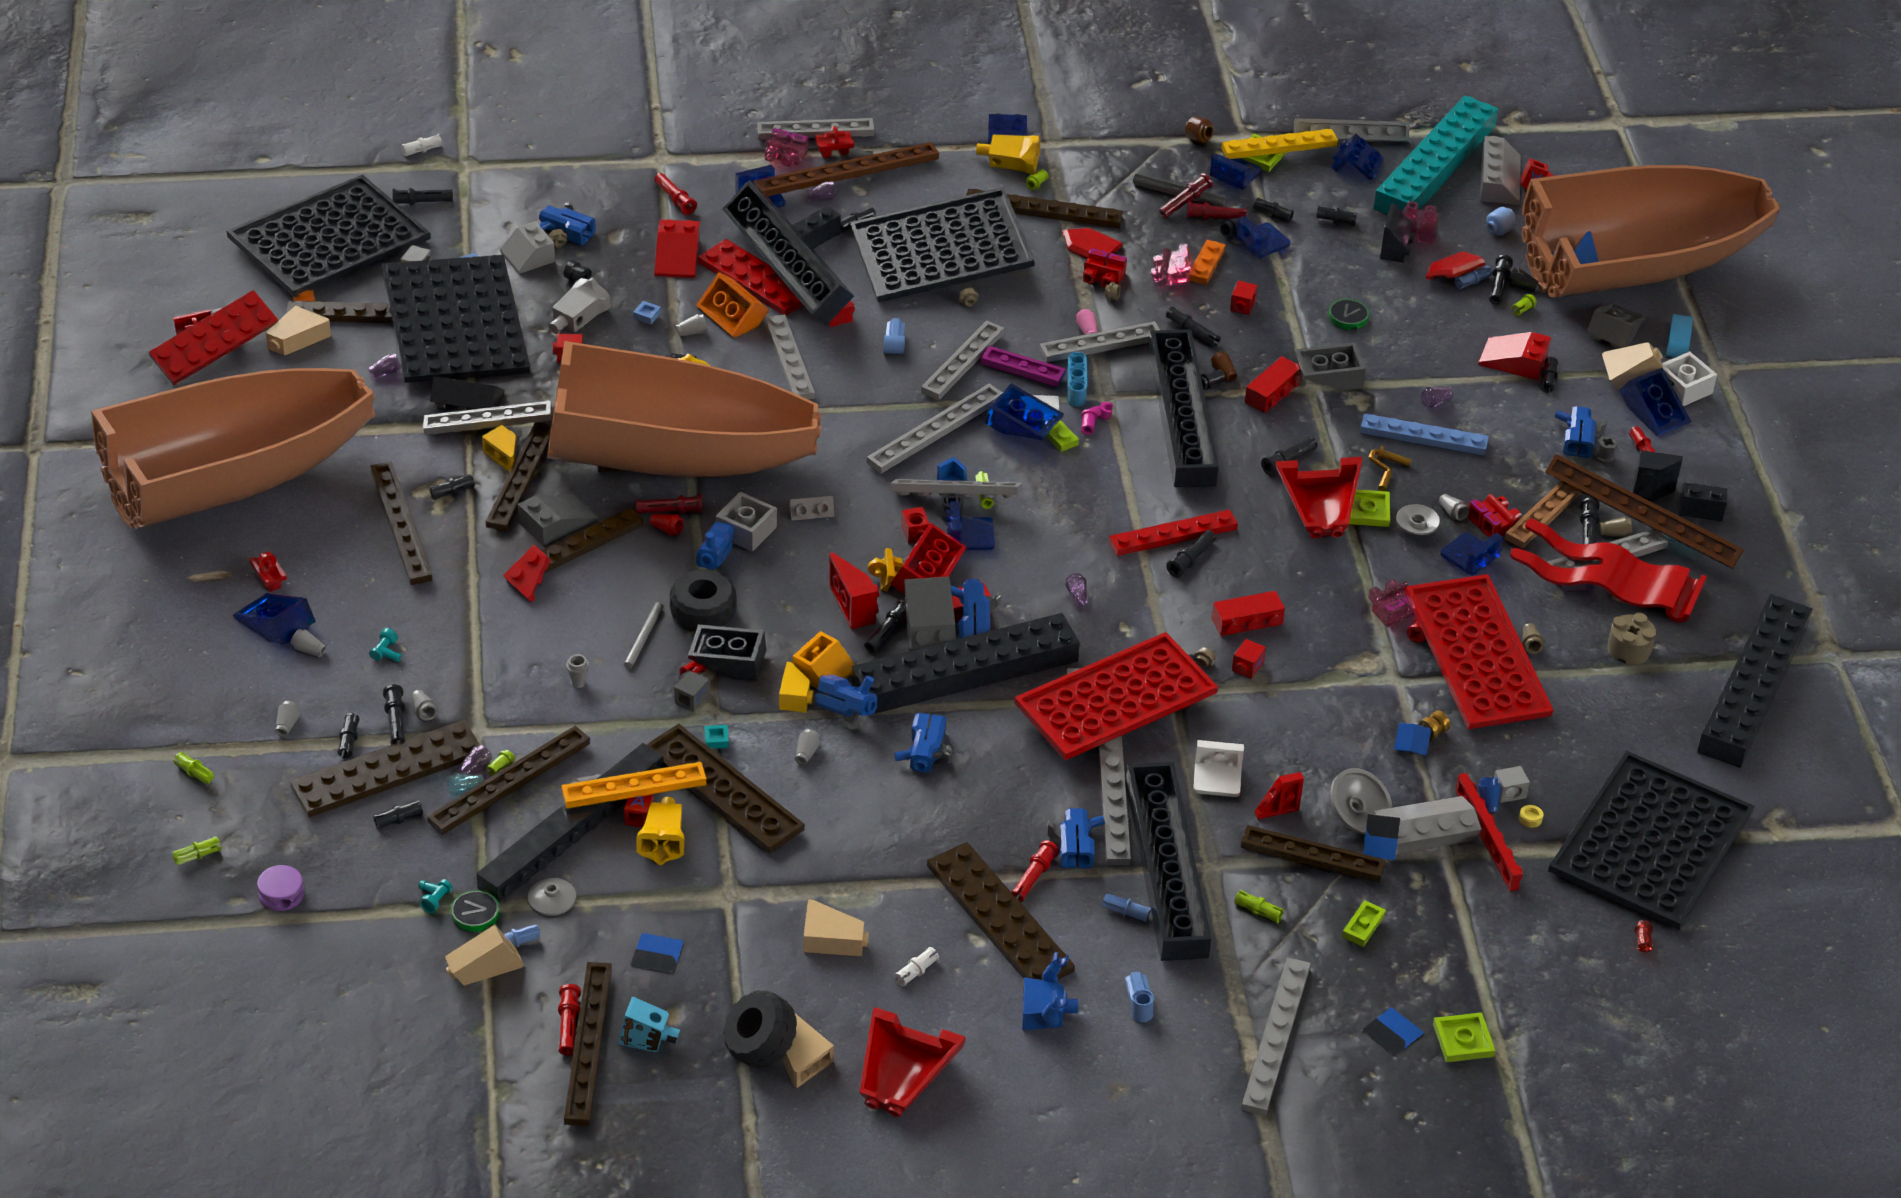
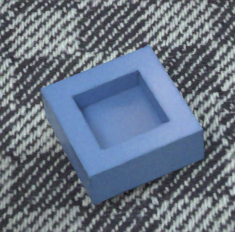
(647, 312)

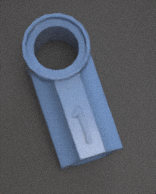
(894, 339)
(1140, 997)

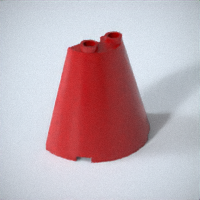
(1322, 496)
(902, 1062)

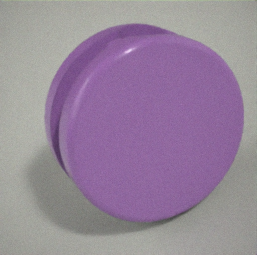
(280, 888)

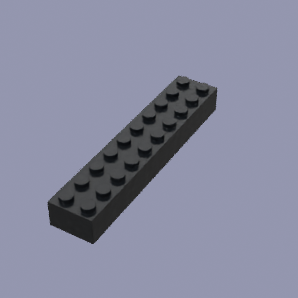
(788, 253)
(1183, 408)
(969, 662)
(1754, 681)
(1168, 862)

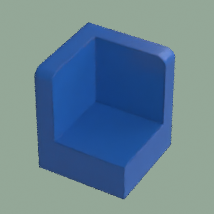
(951, 470)
(1412, 738)

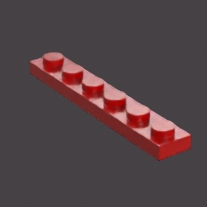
(1172, 532)
(1490, 835)

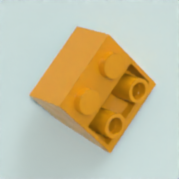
(823, 657)

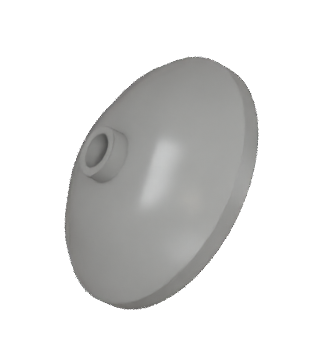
(1356, 795)

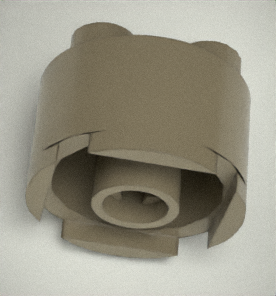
(1631, 638)

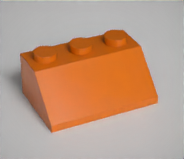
(732, 306)

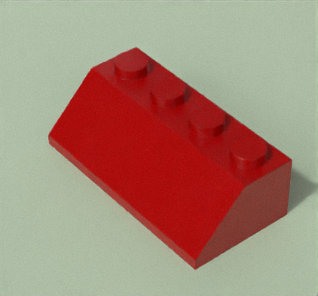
(931, 557)

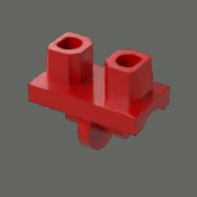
(834, 141)
(185, 321)
(268, 570)

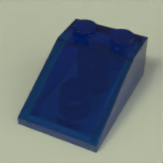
(1655, 402)
(1022, 414)
(276, 617)

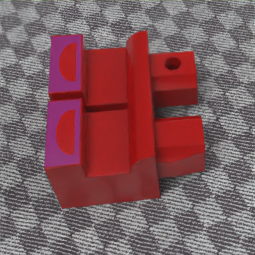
(1104, 268)
(1493, 515)

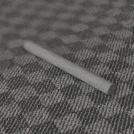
(641, 639)

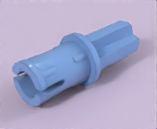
(1473, 277)
(1126, 907)
(523, 935)

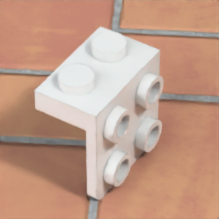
(1218, 768)

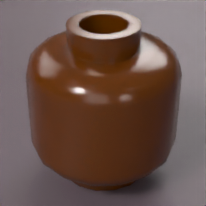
(1199, 129)

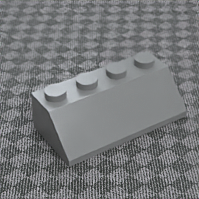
(1500, 172)
(1434, 823)

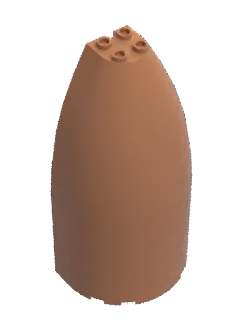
(1643, 224)
(674, 416)
(224, 439)

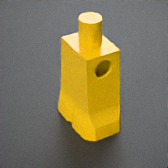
(1012, 152)
(662, 834)

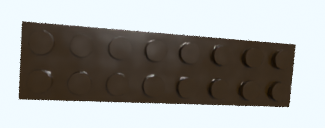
(384, 768)
(730, 791)
(997, 912)

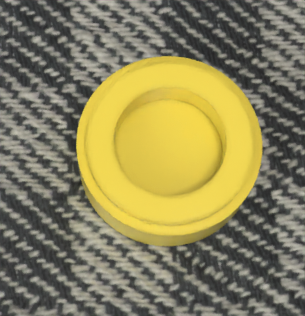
(1531, 816)

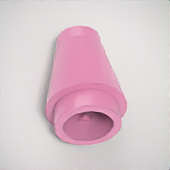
(1086, 321)

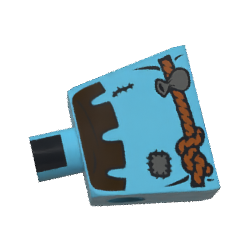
(646, 1027)

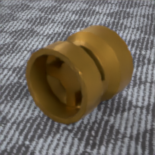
(1437, 722)

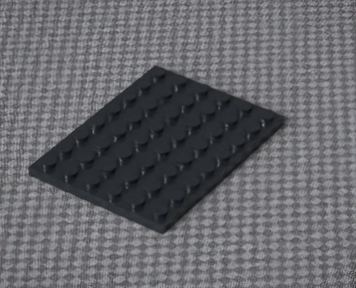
(328, 235)
(941, 244)
(454, 318)
(1651, 839)

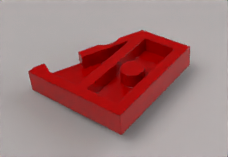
(528, 572)
(1282, 797)

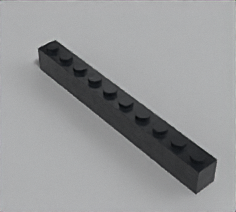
(558, 832)

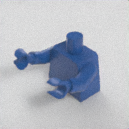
(1045, 999)

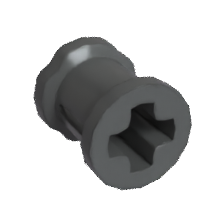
(1606, 451)

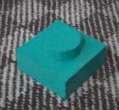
(716, 736)

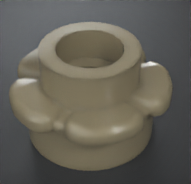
(558, 237)
(1112, 291)
(968, 297)
(1205, 657)

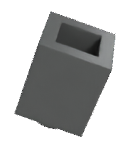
(691, 691)

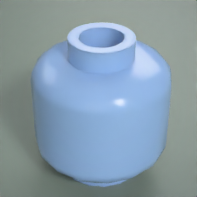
(1501, 221)

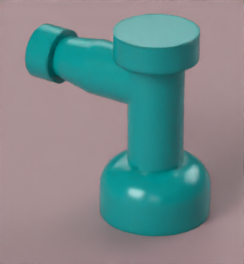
(387, 637)
(428, 902)

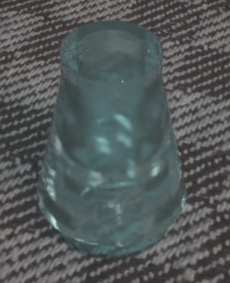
(461, 783)

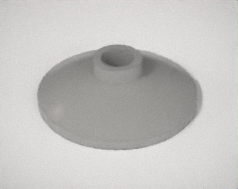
(1417, 519)
(551, 896)

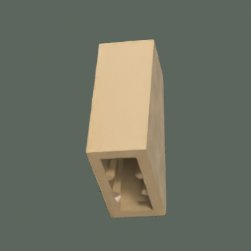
(297, 330)
(1631, 362)
(832, 931)
(483, 957)
(807, 1054)

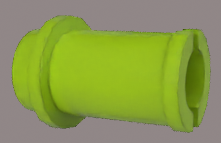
(1034, 181)
(1523, 305)
(503, 760)

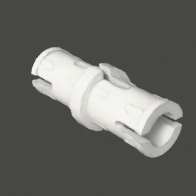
(421, 145)
(916, 966)

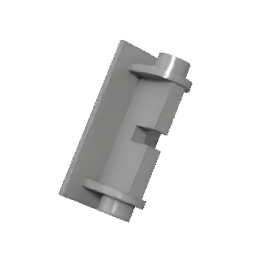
(811, 508)

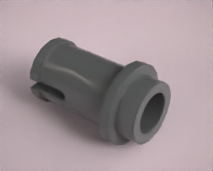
(856, 153)

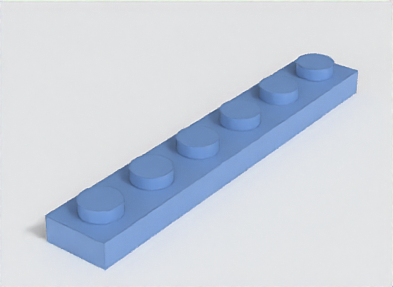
(1424, 434)

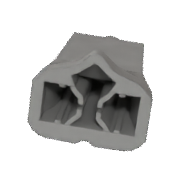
(579, 306)

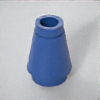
(1490, 792)

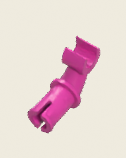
(1090, 415)

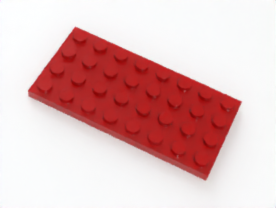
(1478, 651)
(1115, 695)

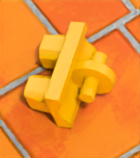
(885, 568)

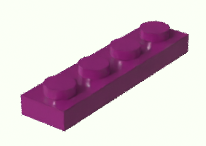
(1023, 366)

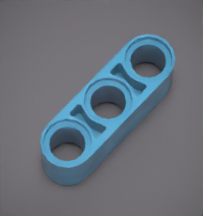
(1679, 335)
(1077, 379)

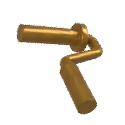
(1388, 456)

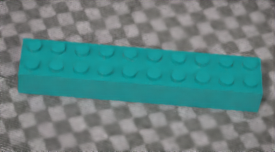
(1437, 155)

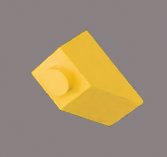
(501, 446)
(795, 690)

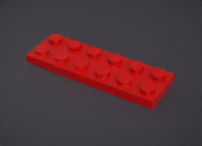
(751, 274)
(213, 337)

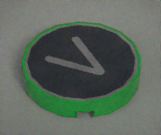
(1348, 314)
(475, 910)

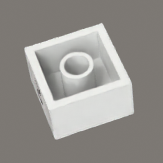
(1690, 377)

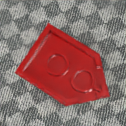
(1083, 239)
(1454, 265)

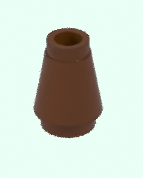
(1222, 362)

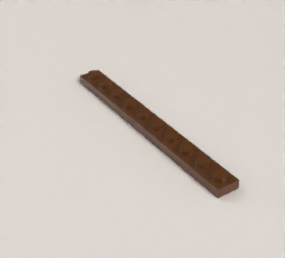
(848, 169)
(1644, 511)

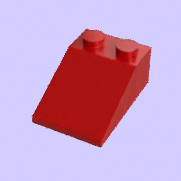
(677, 248)
(1517, 354)
(853, 592)

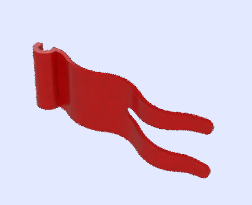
(1618, 573)

